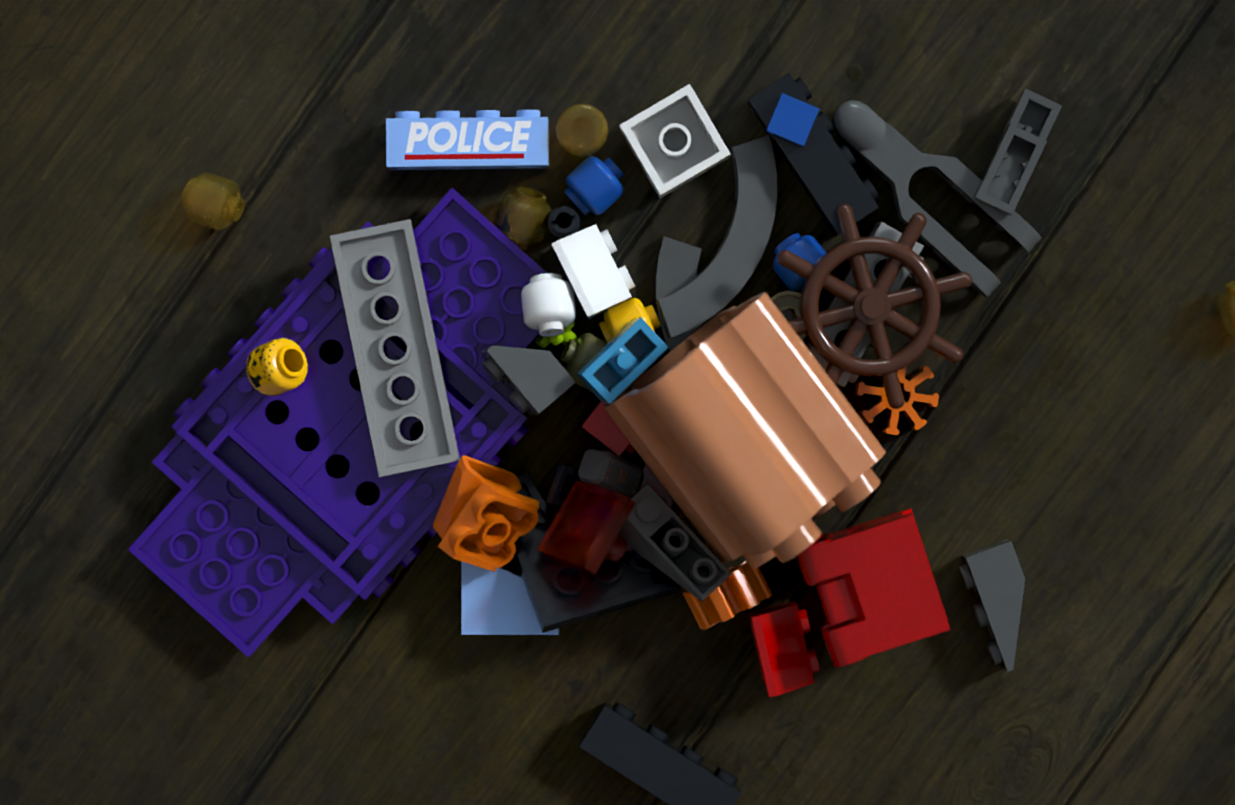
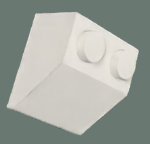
(593, 271)

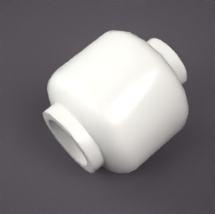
(548, 304)

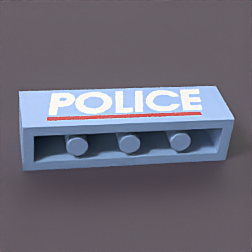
(467, 142)

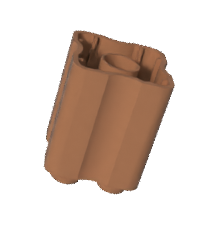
(749, 434)

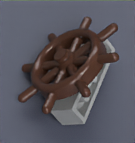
(867, 303)

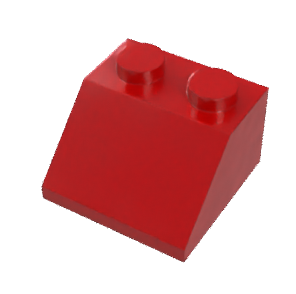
(782, 647)

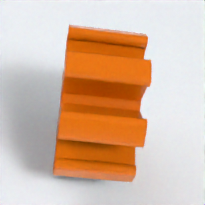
(893, 414)
(737, 593)

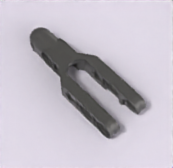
(898, 160)

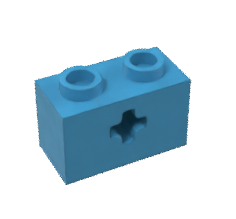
(622, 360)

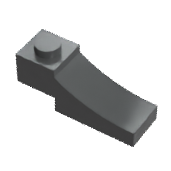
(1017, 151)

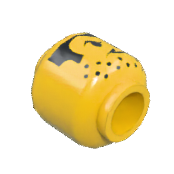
(277, 367)

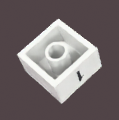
(674, 141)

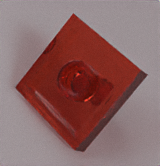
(588, 528)

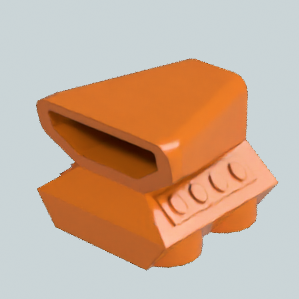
(483, 514)

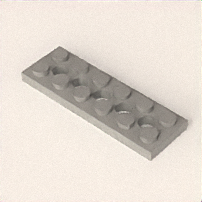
(368, 335)

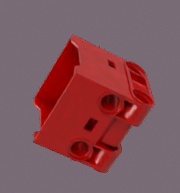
(874, 587)

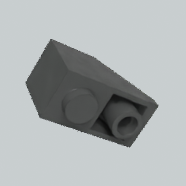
(529, 374)

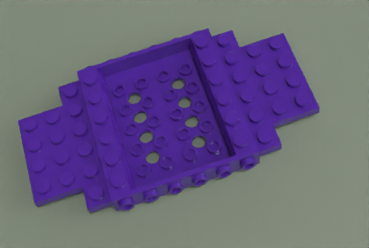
(266, 518)

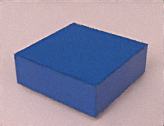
(792, 120)

